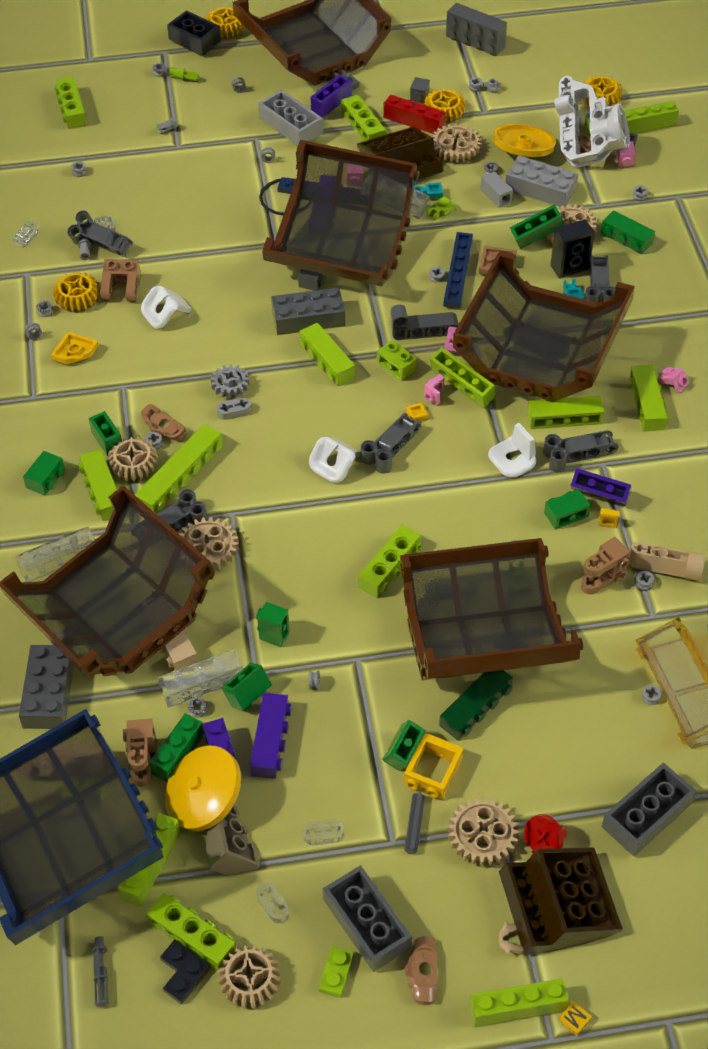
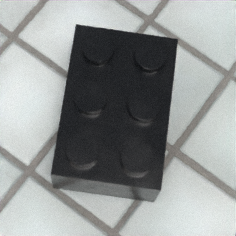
(194, 32)
(572, 248)

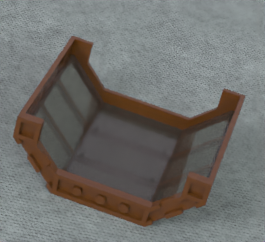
(319, 35)
(345, 214)
(537, 336)
(119, 593)
(483, 610)

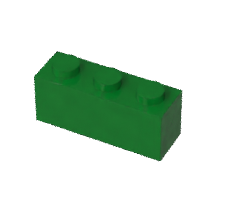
(537, 226)
(627, 232)
(177, 745)

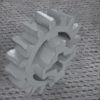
(231, 381)

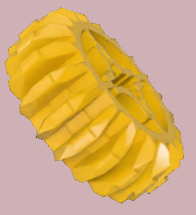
(228, 23)
(606, 88)
(447, 101)
(76, 291)

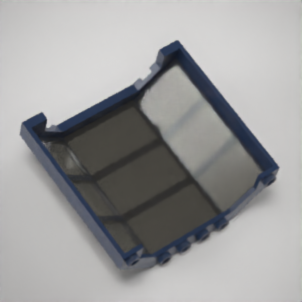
(67, 826)

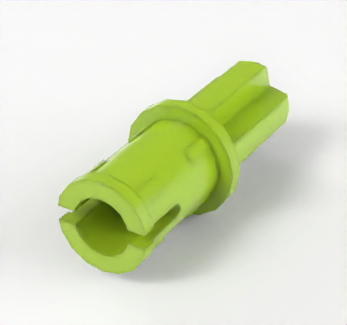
(184, 74)

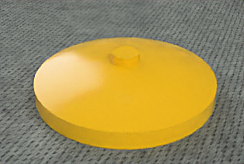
(524, 140)
(203, 788)

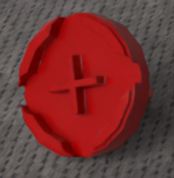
(544, 833)

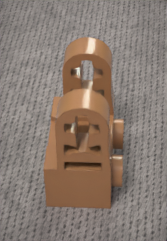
(120, 272)
(610, 565)
(141, 747)

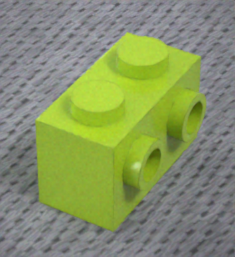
(397, 360)

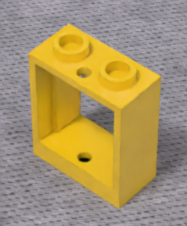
(438, 748)

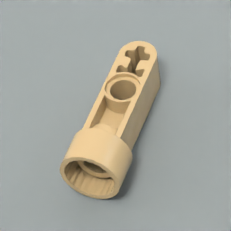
(667, 561)

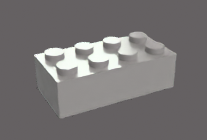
(290, 117)
(542, 181)

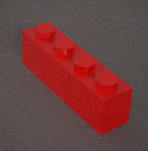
(413, 114)

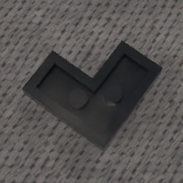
(189, 971)

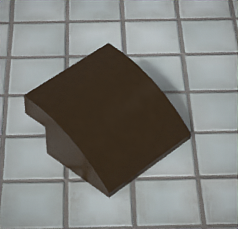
(409, 146)
(559, 899)

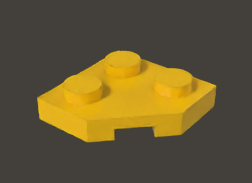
(74, 348)

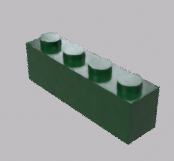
(475, 703)

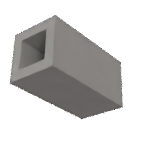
(496, 189)

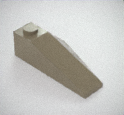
(229, 848)

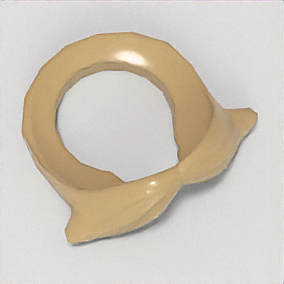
(506, 945)

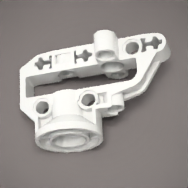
(607, 124)

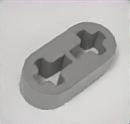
(233, 408)

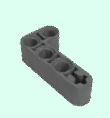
(420, 326)

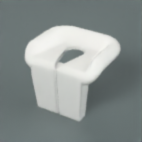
(154, 298)
(519, 441)
(321, 452)

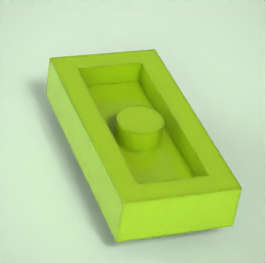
(336, 971)

